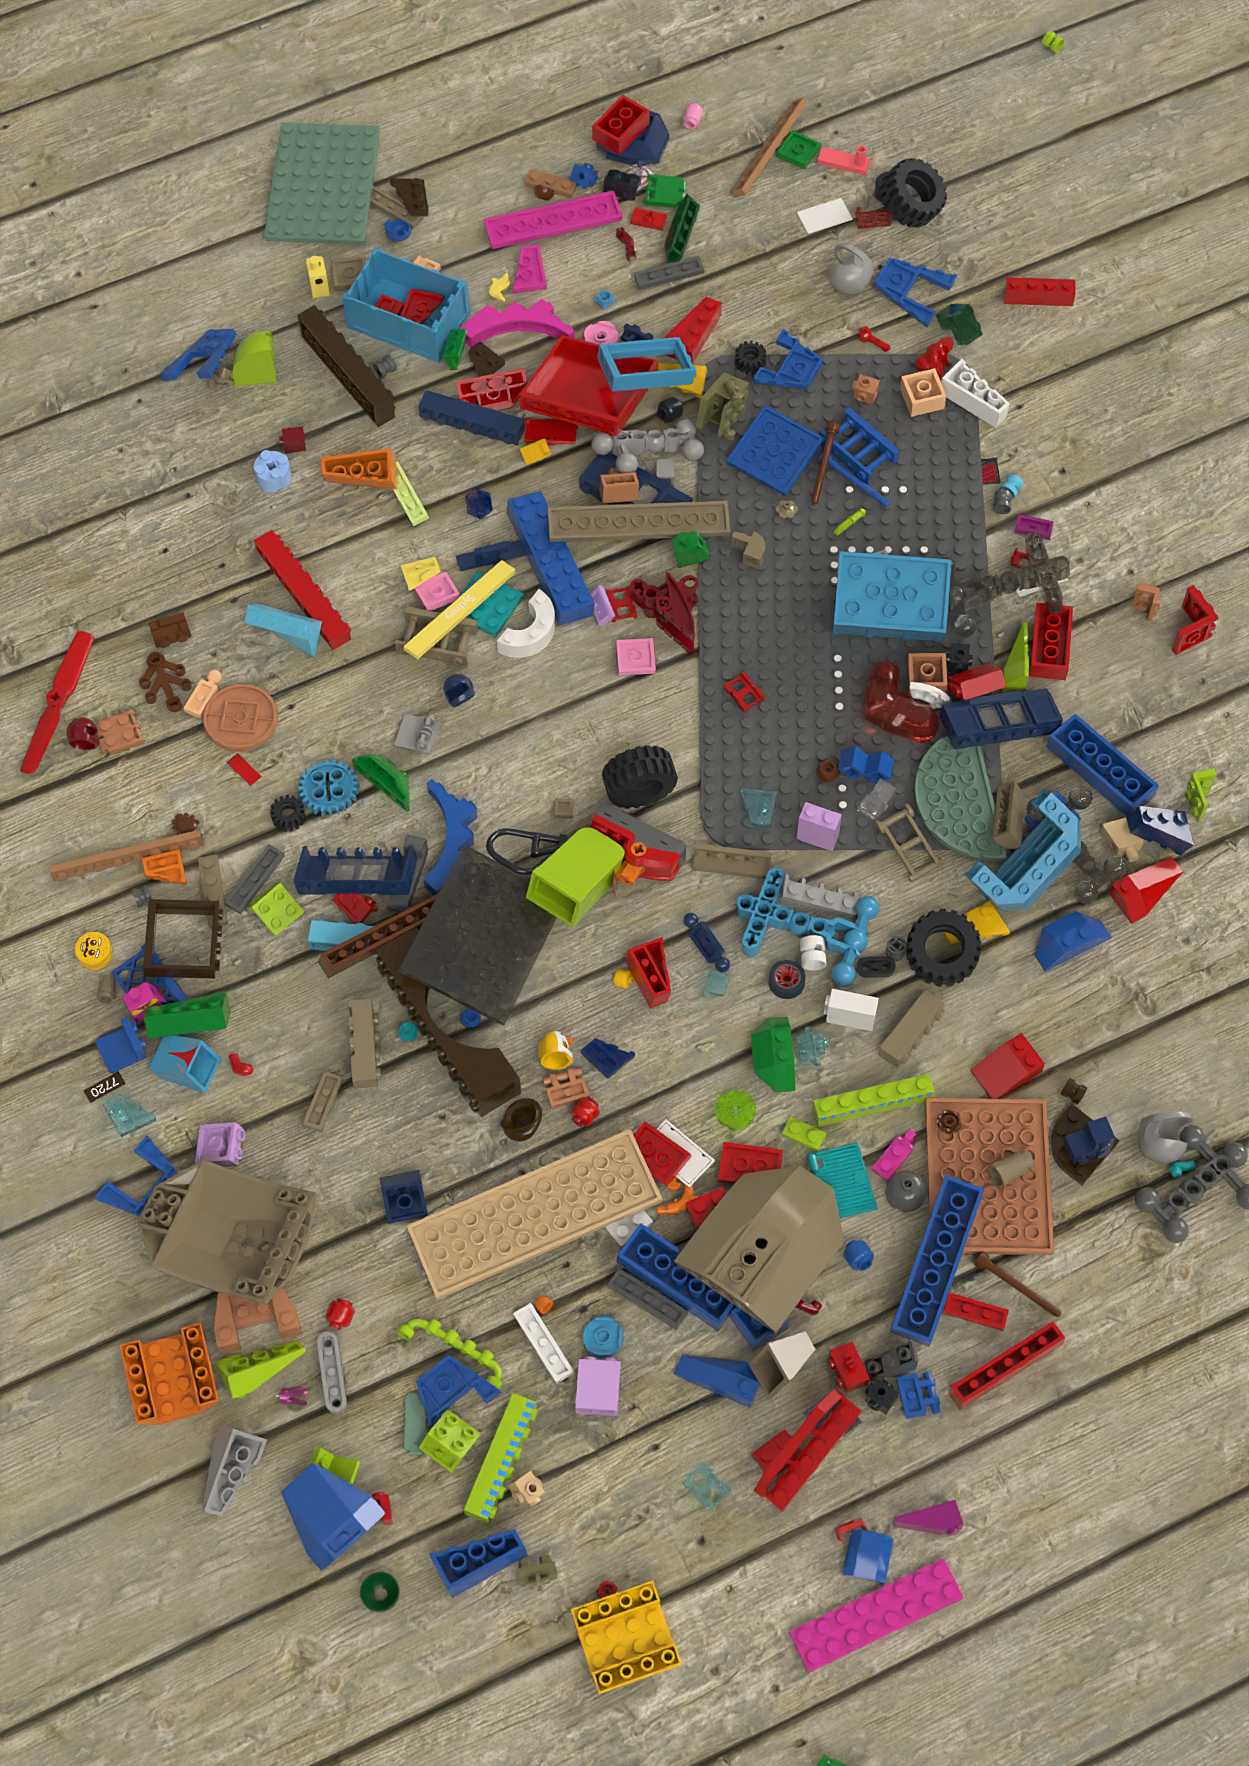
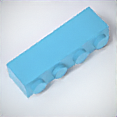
(326, 934)

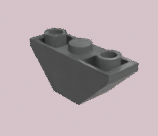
(893, 1362)

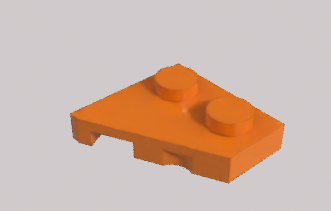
(165, 867)

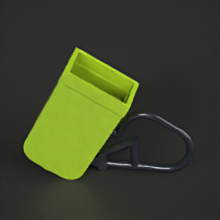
(572, 876)

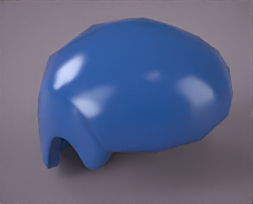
(397, 230)

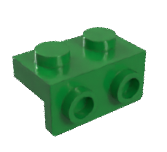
(454, 348)

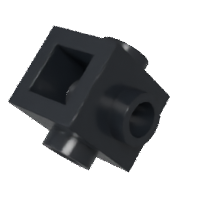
(959, 658)
(881, 1396)

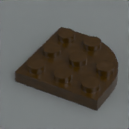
(1070, 1122)

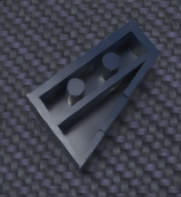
(1163, 826)

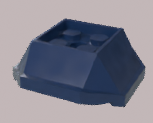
(646, 147)

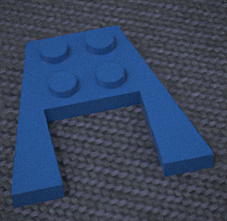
(898, 279)
(210, 345)
(114, 1197)

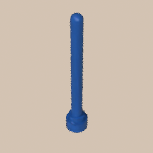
(831, 462)

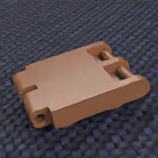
(117, 733)

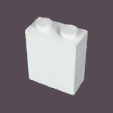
(851, 1009)

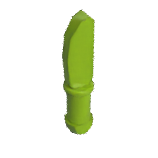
(851, 520)

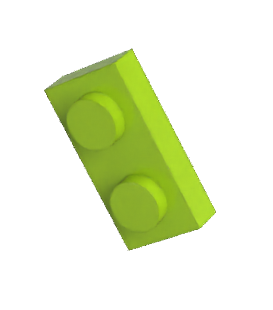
(804, 1134)

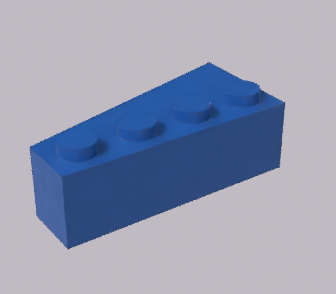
(478, 1560)

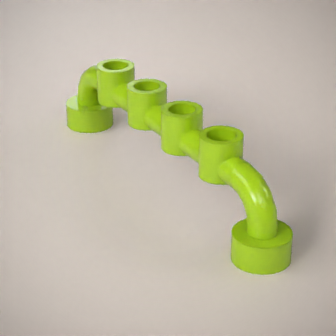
(451, 1339)

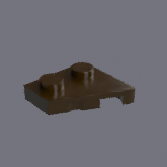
(485, 360)

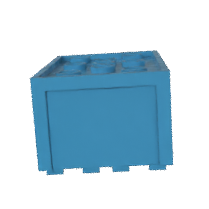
(395, 278)
(892, 596)

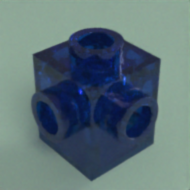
(478, 503)

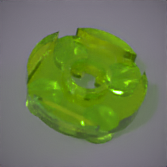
(740, 1100)

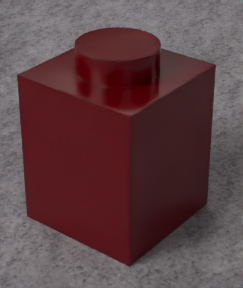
(293, 440)

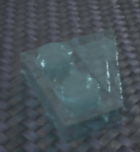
(760, 806)
(127, 1115)

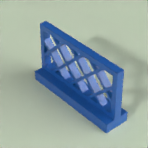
(169, 983)

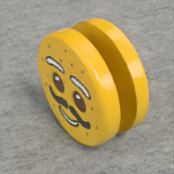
(93, 950)

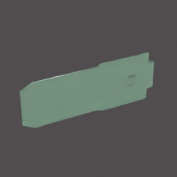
(415, 1423)

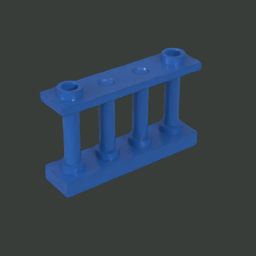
(869, 434)

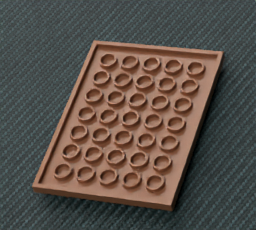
(993, 1129)

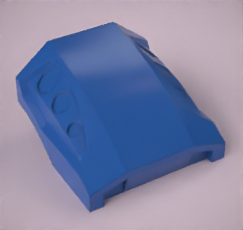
(868, 1555)

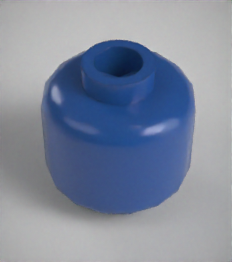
(858, 1255)

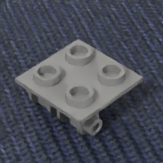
(417, 733)

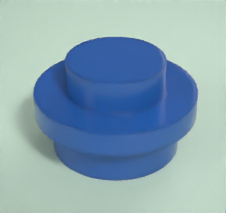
(470, 1018)

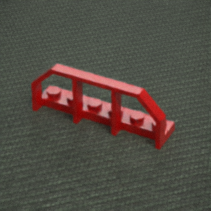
(813, 1453)

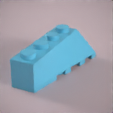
(293, 628)

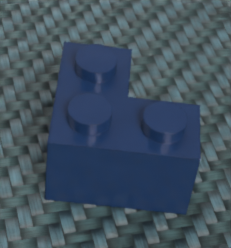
(1091, 1142)

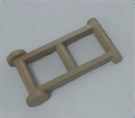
(908, 813)

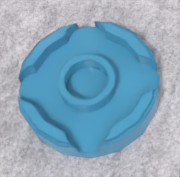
(602, 1337)

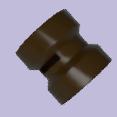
(1070, 1087)

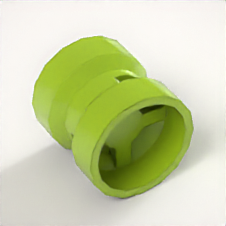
(1052, 41)

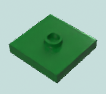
(798, 149)

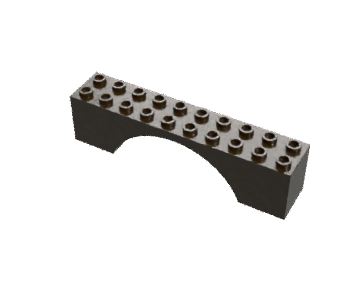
(480, 1072)

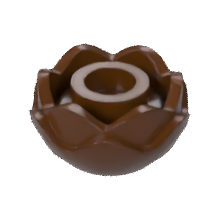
(543, 193)
(827, 776)
(953, 1117)

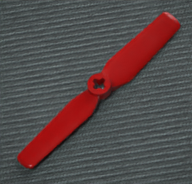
(63, 686)

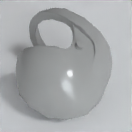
(851, 277)
(1159, 1137)

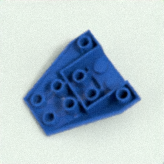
(328, 1513)

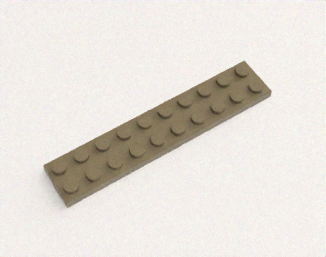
(637, 521)

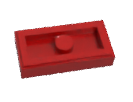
(648, 219)

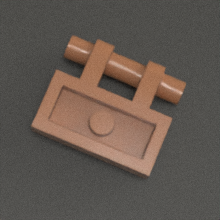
(568, 1092)

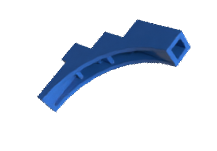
(458, 818)

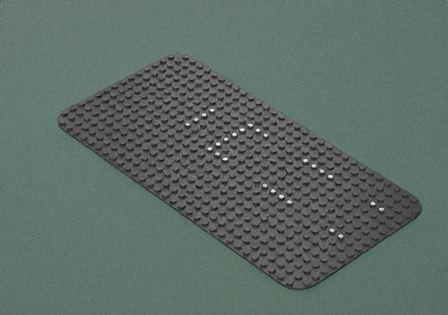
(782, 616)

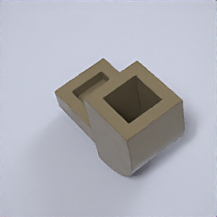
(752, 546)

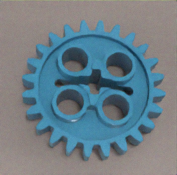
(310, 789)

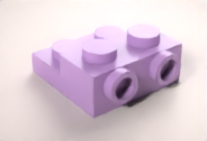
(220, 1143)

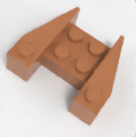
(238, 1314)

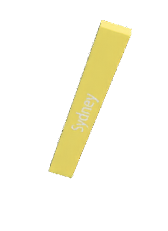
(459, 609)

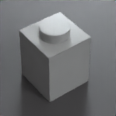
(666, 470)

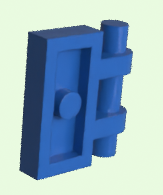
(912, 1398)

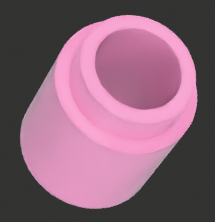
(692, 116)

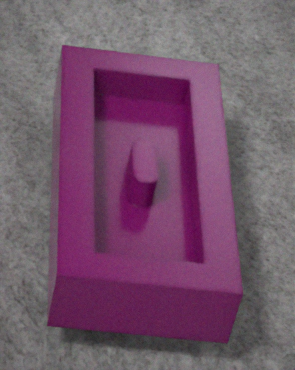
(1029, 524)

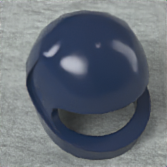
(458, 689)

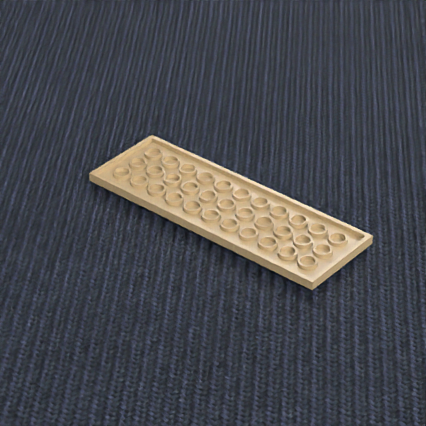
(534, 1214)

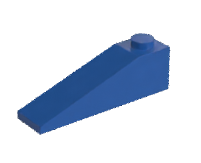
(724, 1377)

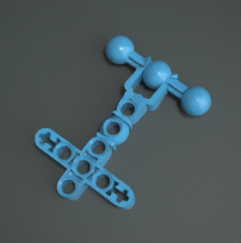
(853, 941)

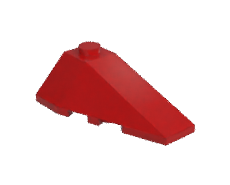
(1143, 889)

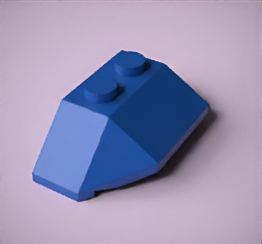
(1069, 938)

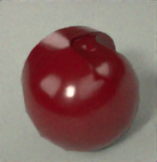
(81, 733)

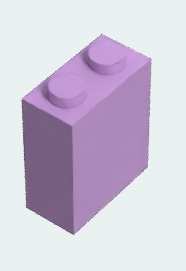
(819, 826)
(598, 1386)

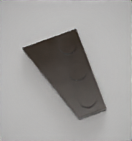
(413, 195)

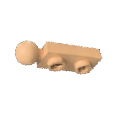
(202, 694)

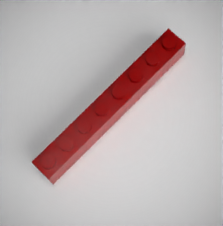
(302, 589)

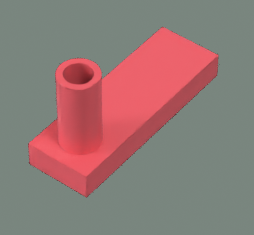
(845, 161)

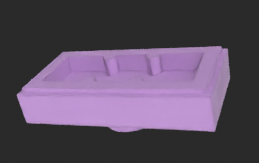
(602, 607)

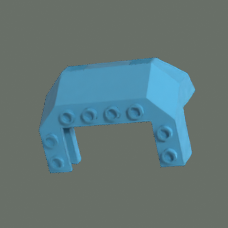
(1037, 862)

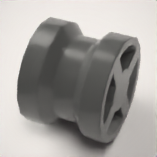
(141, 895)

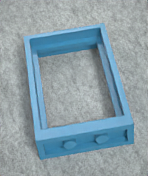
(618, 382)

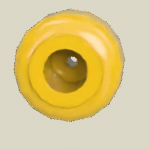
(623, 978)

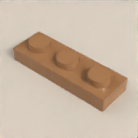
(560, 185)

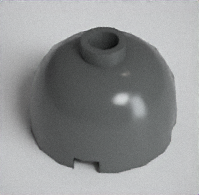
(905, 1191)

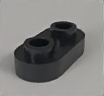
(875, 967)

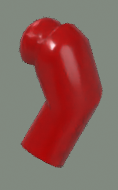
(239, 1067)

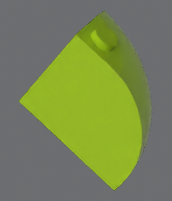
(254, 360)

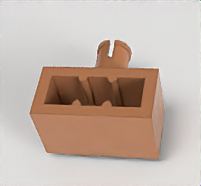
(619, 487)

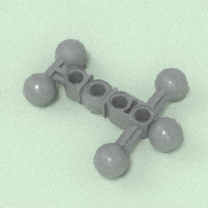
(638, 441)

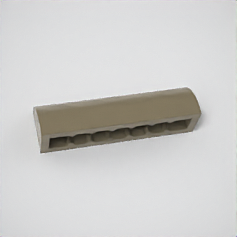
(1009, 815)

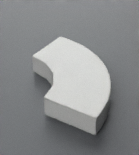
(930, 694)

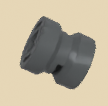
(385, 366)
(1002, 501)
(895, 952)

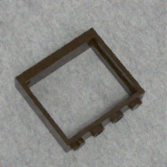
(182, 907)

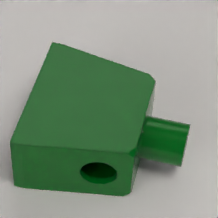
(690, 548)

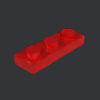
(976, 1311)

